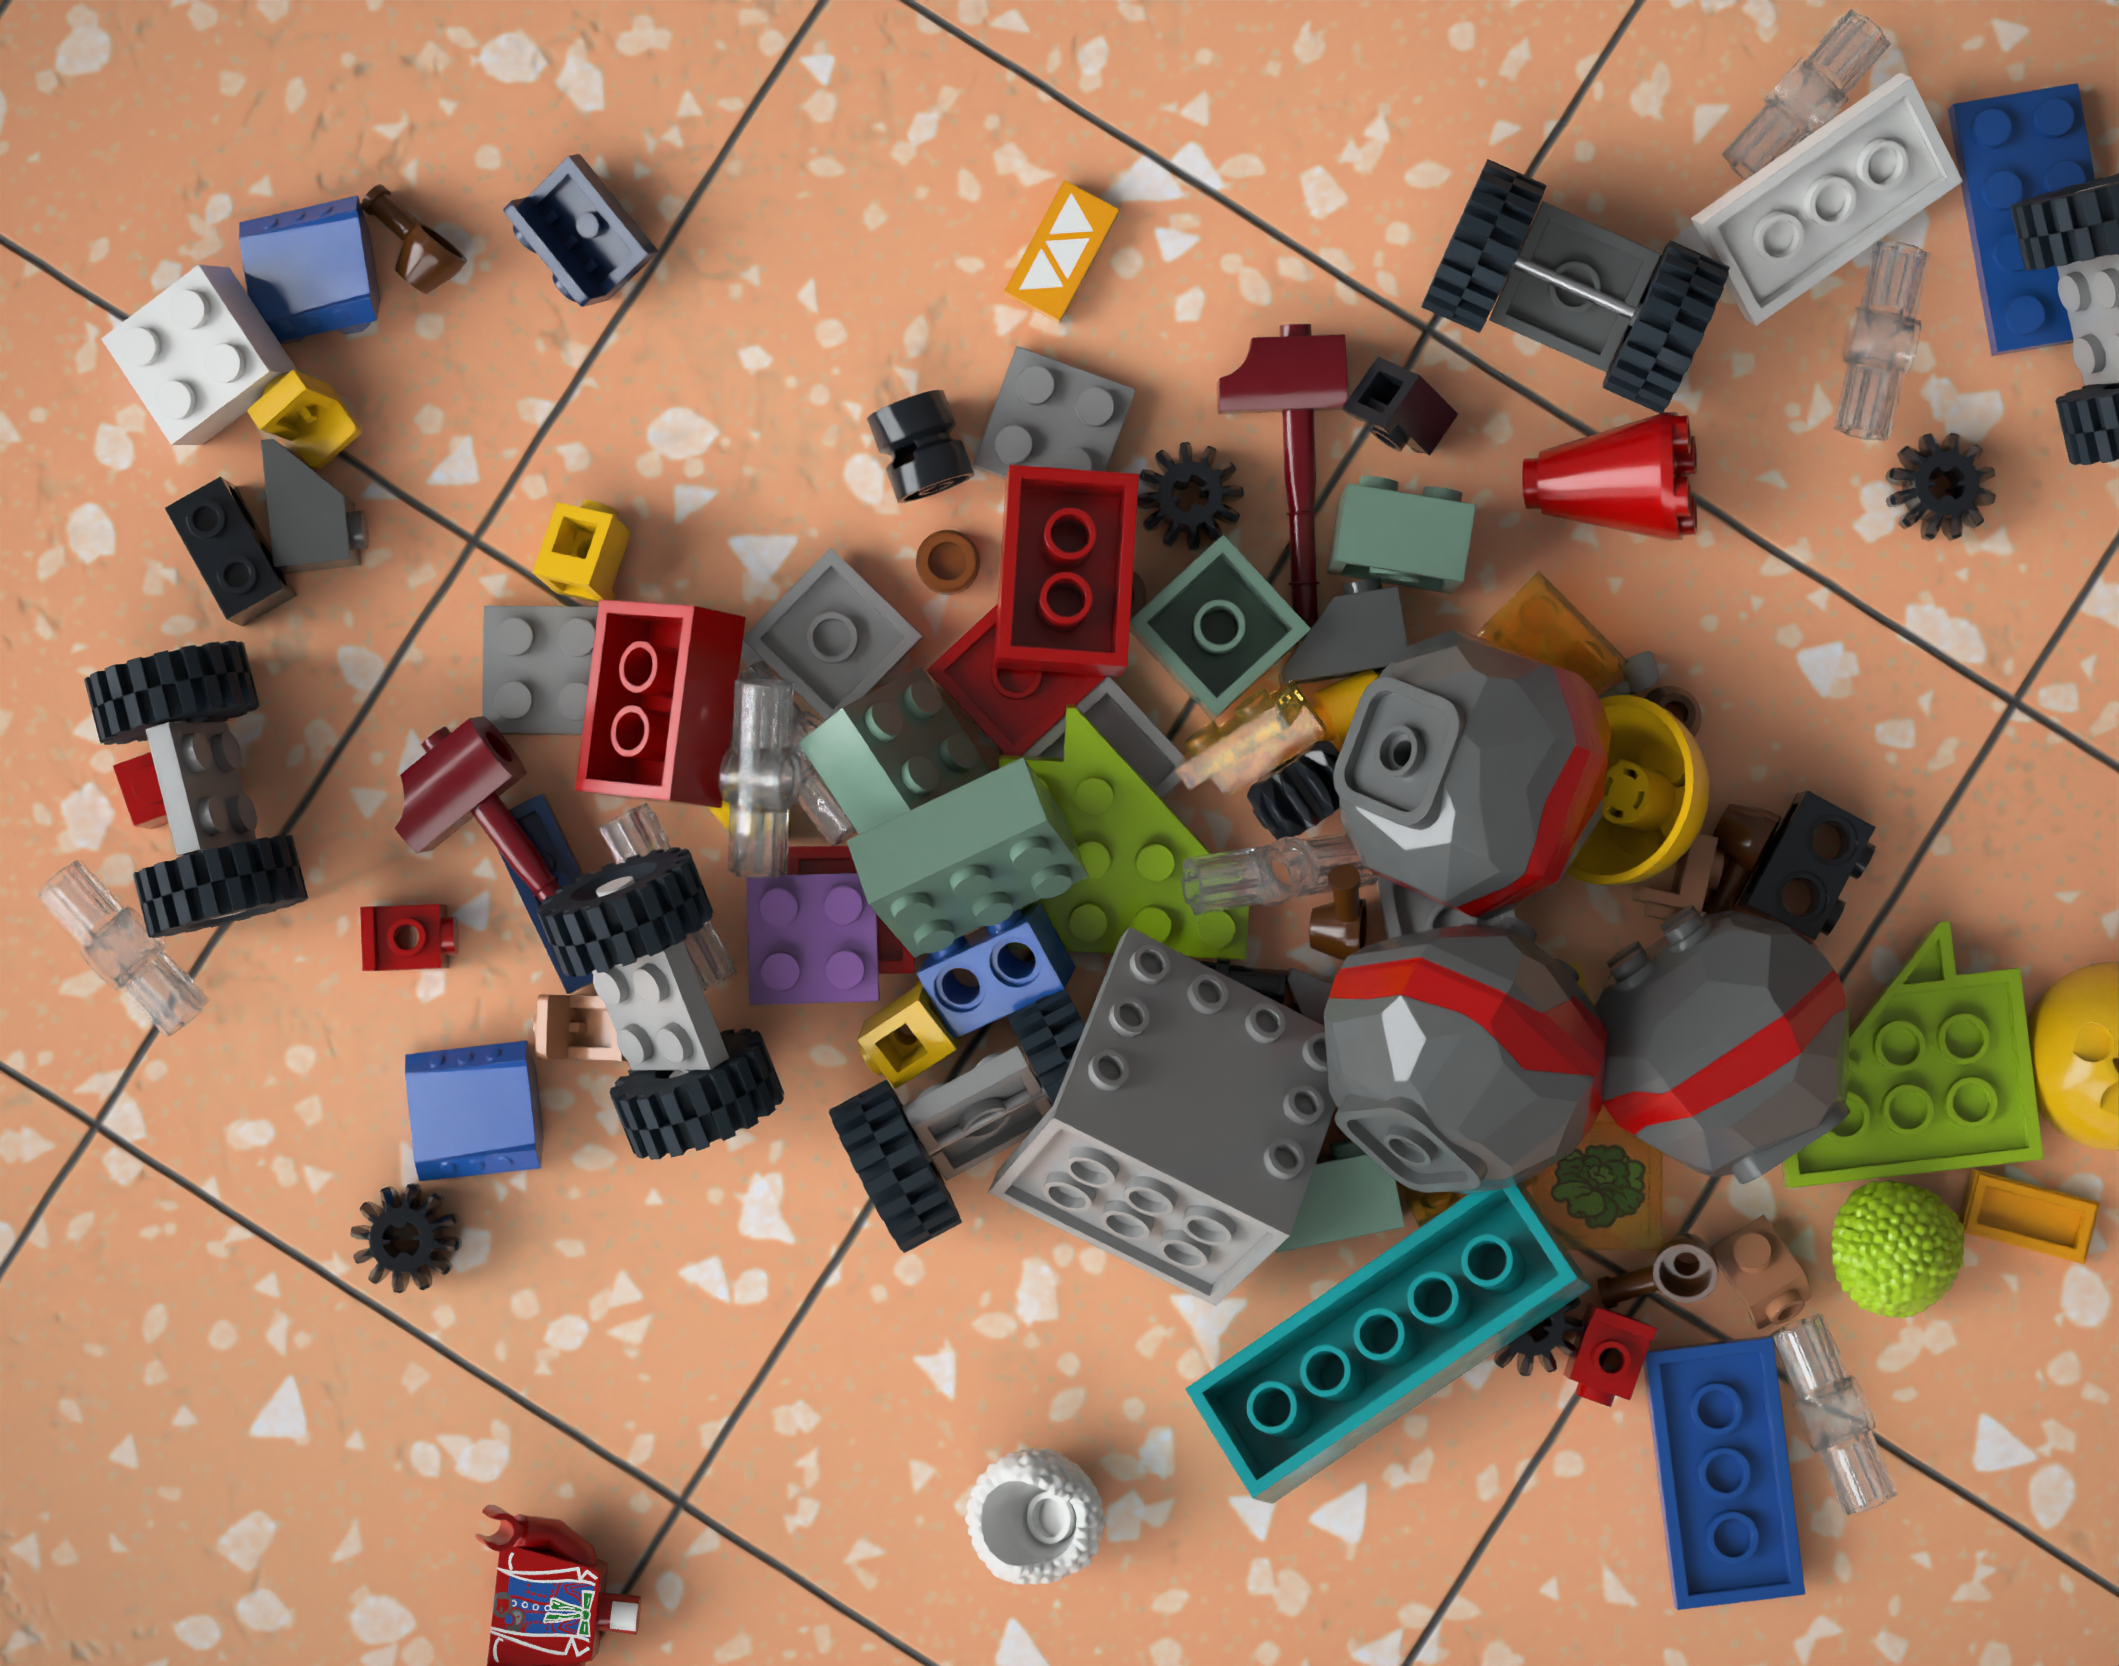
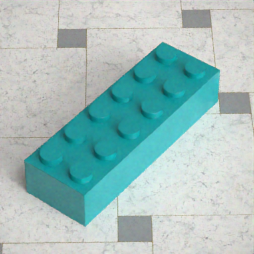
(1386, 1339)

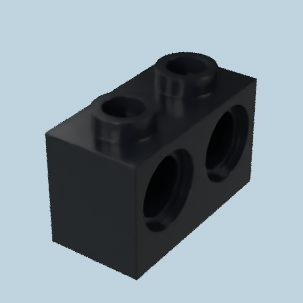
(230, 551)
(1793, 857)

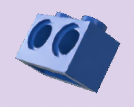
(1003, 979)

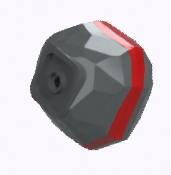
(1473, 773)
(1725, 1042)
(1463, 1056)

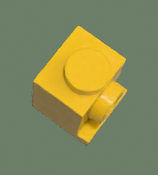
(582, 551)
(902, 1055)

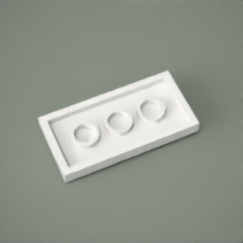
(1828, 198)

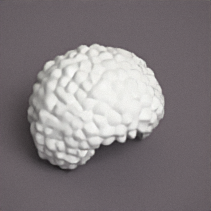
(1035, 1517)

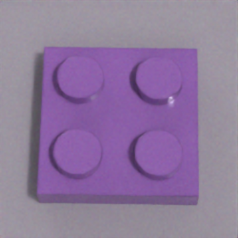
(811, 940)

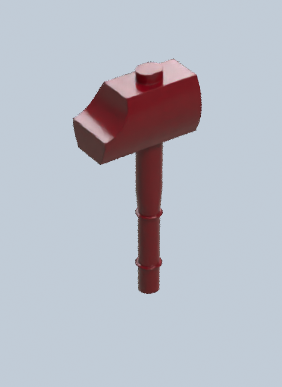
(1296, 378)
(462, 781)

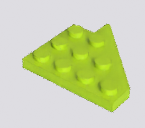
(1131, 853)
(1932, 1077)

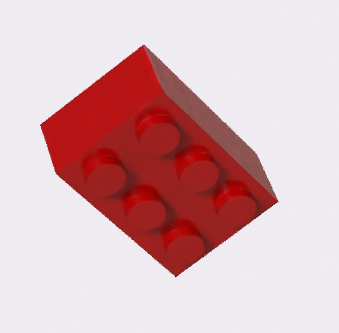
(1066, 570)
(659, 702)

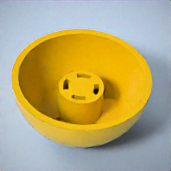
(1651, 796)
(2077, 1055)

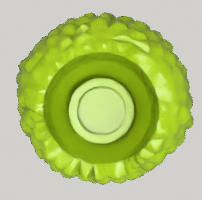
(1896, 1248)

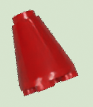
(1620, 478)

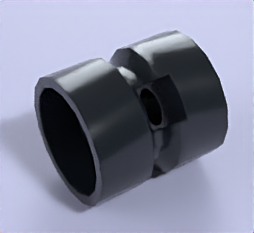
(920, 446)

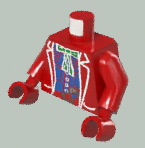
(550, 1594)

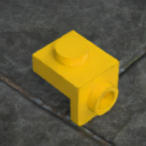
(306, 414)

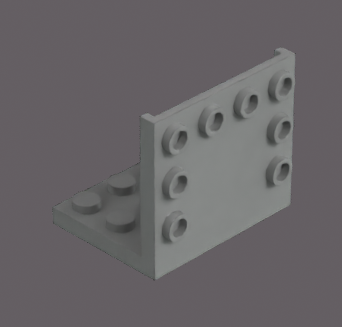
(1179, 1123)

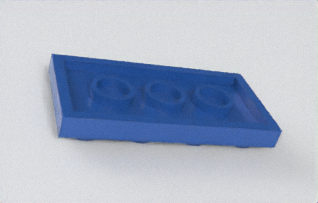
(2009, 153)
(1723, 1472)

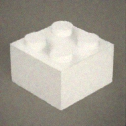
(198, 354)

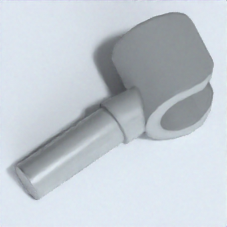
(1639, 673)

